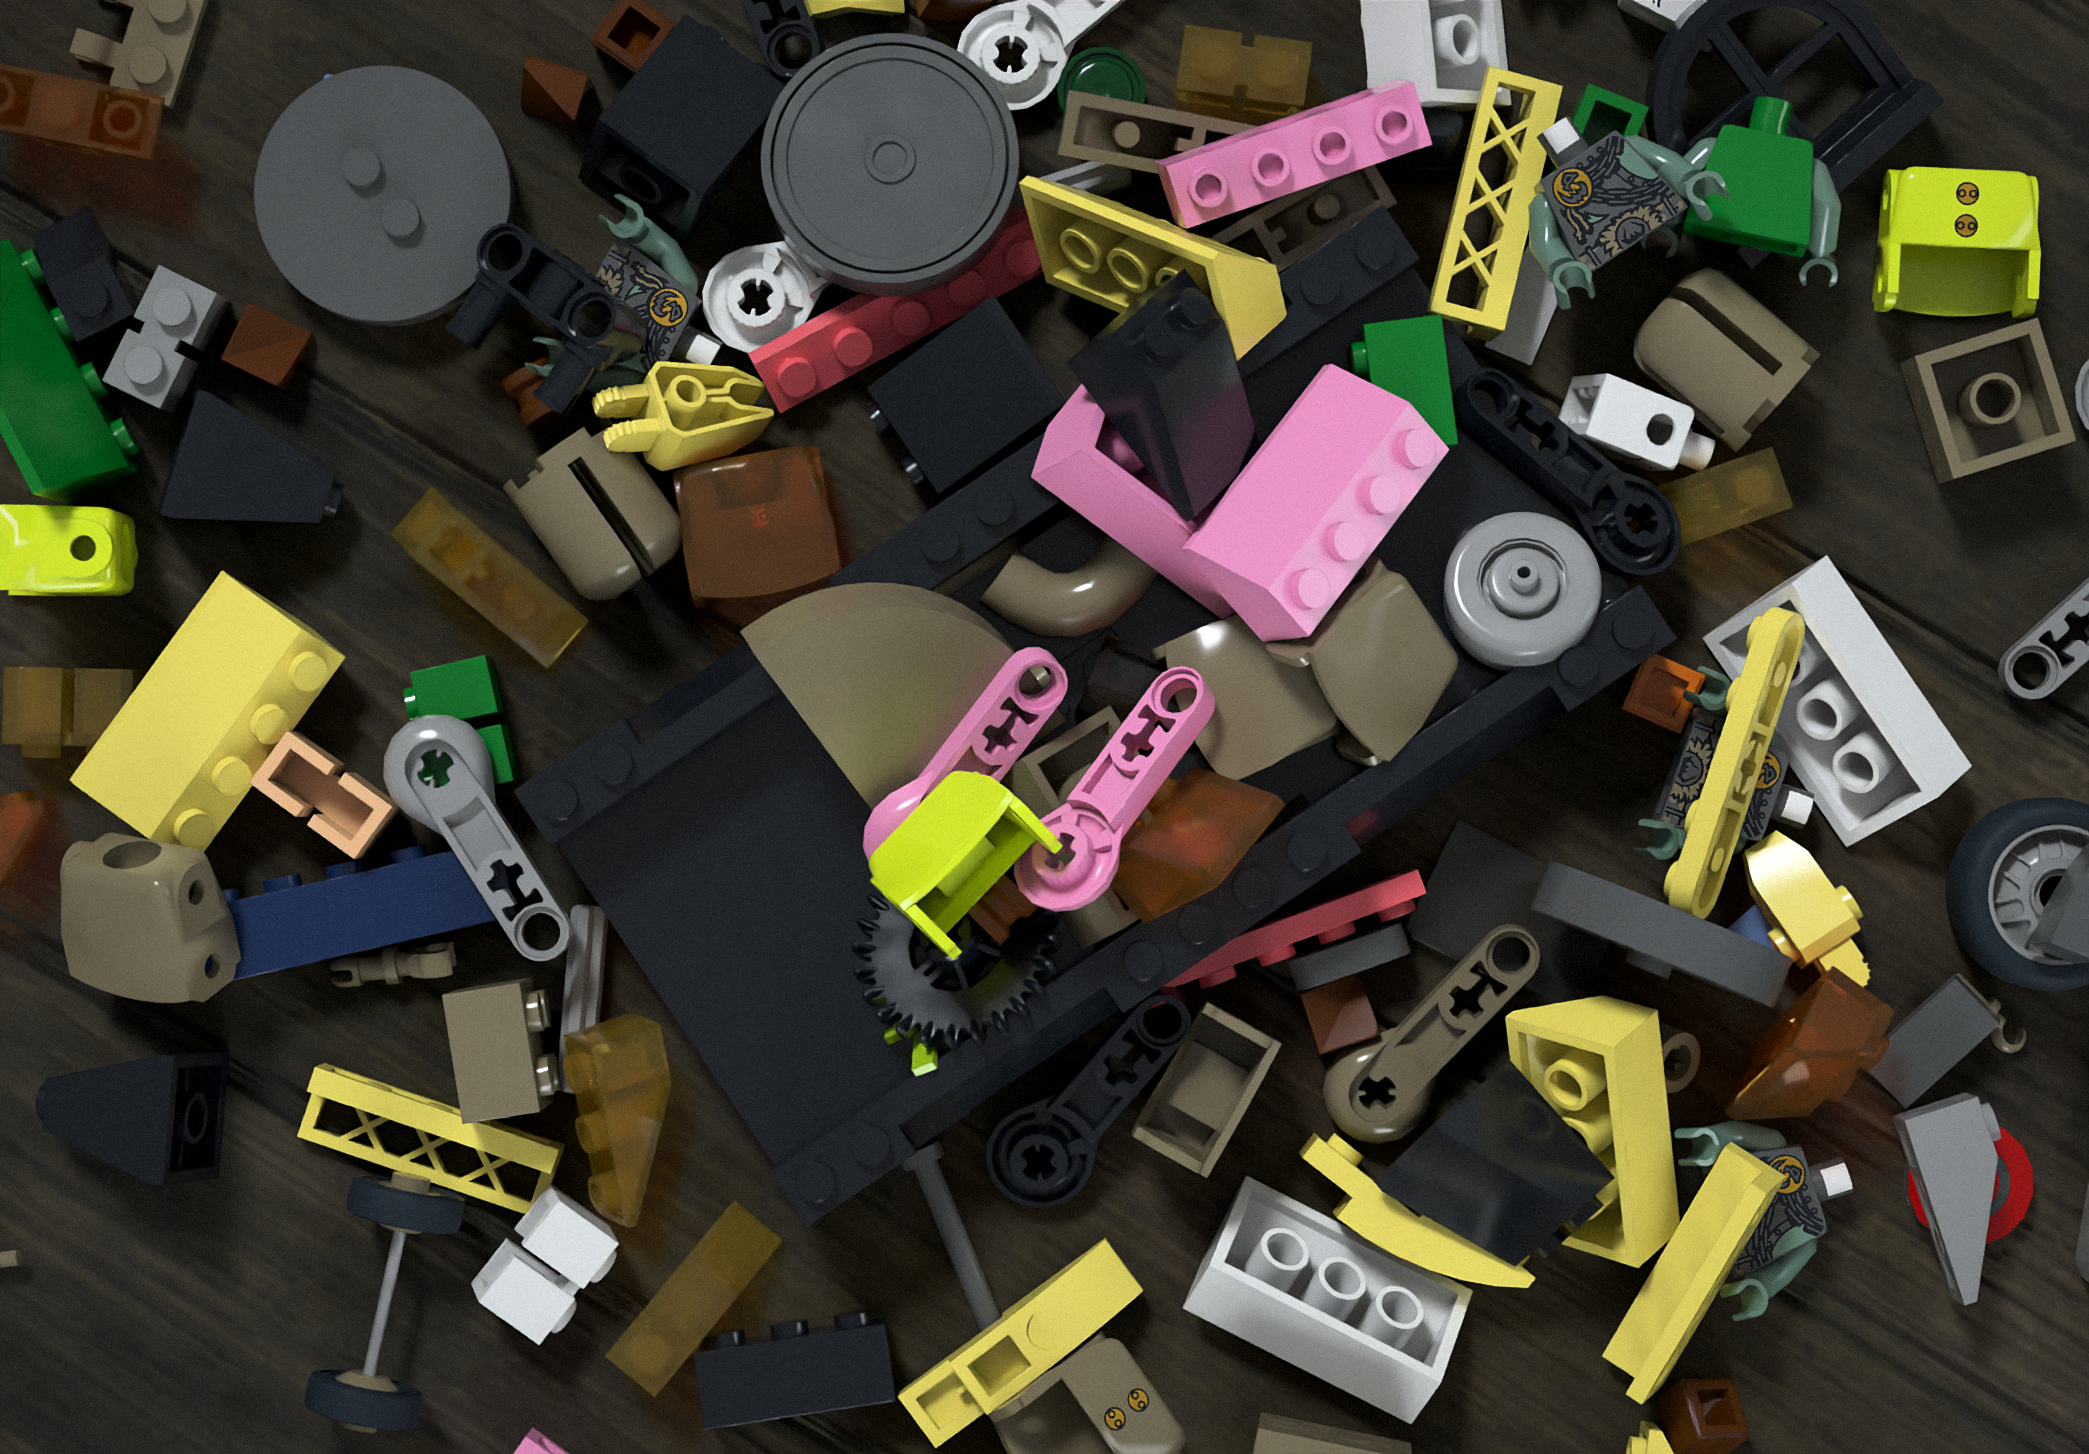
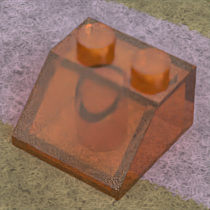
(1189, 840)
(1813, 1050)

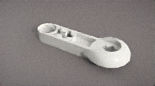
(1046, 33)
(775, 265)

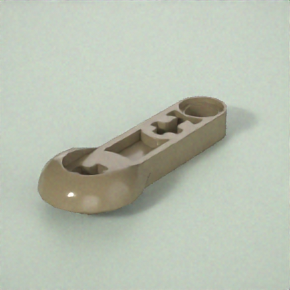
(1419, 1047)

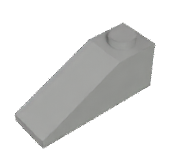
(1954, 1177)

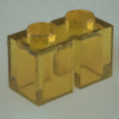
(1216, 62)
(62, 706)

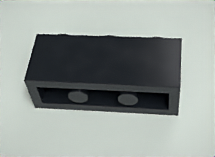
(795, 1370)

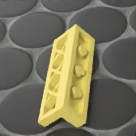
(1510, 213)
(427, 1117)
(1692, 1269)

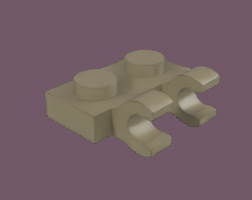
(153, 48)

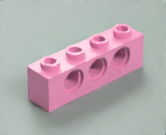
(1293, 153)

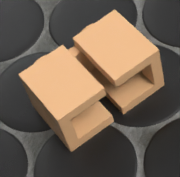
(306, 777)

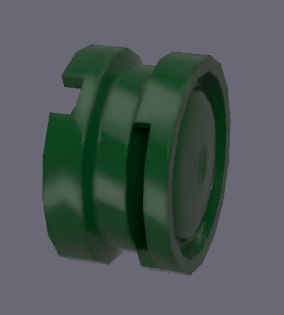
(1102, 73)

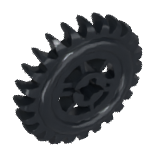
(914, 993)

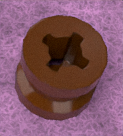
(521, 386)
(1001, 908)

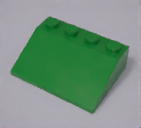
(49, 397)

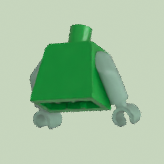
(1777, 192)

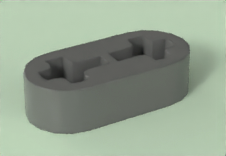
(1349, 956)

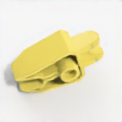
(684, 414)
(1804, 909)

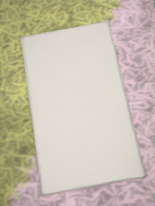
(1528, 314)

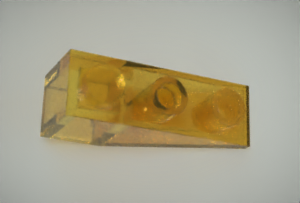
(621, 1099)

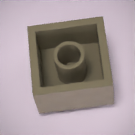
(1987, 400)
(500, 1049)

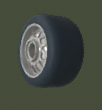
(1998, 882)

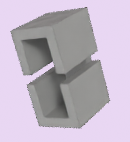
(171, 313)

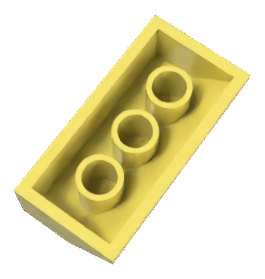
(1120, 254)
(207, 716)
(1606, 1080)

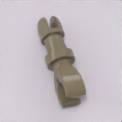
(421, 961)

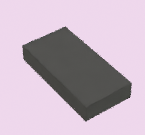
(1933, 1040)

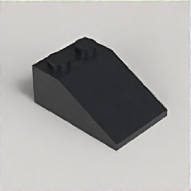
(1173, 391)

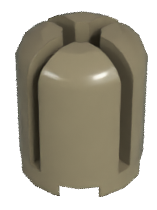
(1721, 354)
(598, 514)

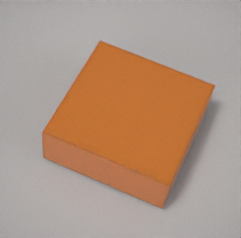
(1658, 692)

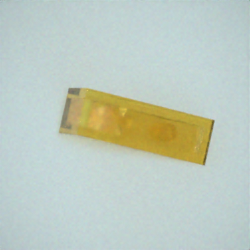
(1726, 496)
(488, 577)
(693, 1298)

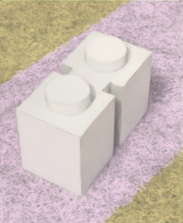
(529, 1292)

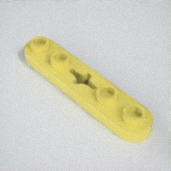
(1753, 712)

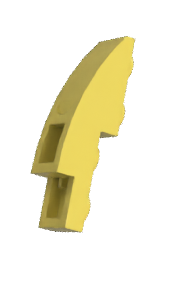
(1399, 1228)
(1021, 1343)

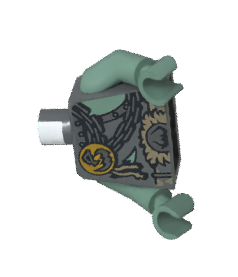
(1607, 201)
(661, 286)
(1690, 768)
(1794, 1218)

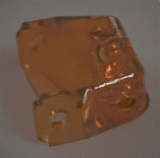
(756, 524)

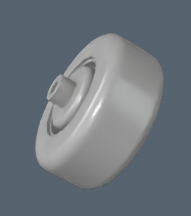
(1521, 590)

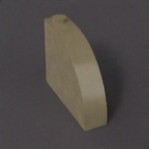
(885, 675)

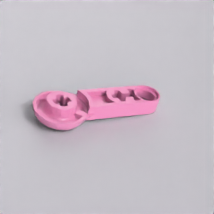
(967, 745)
(1113, 796)

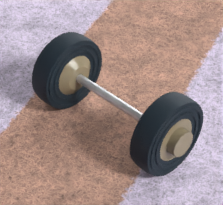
(362, 1397)

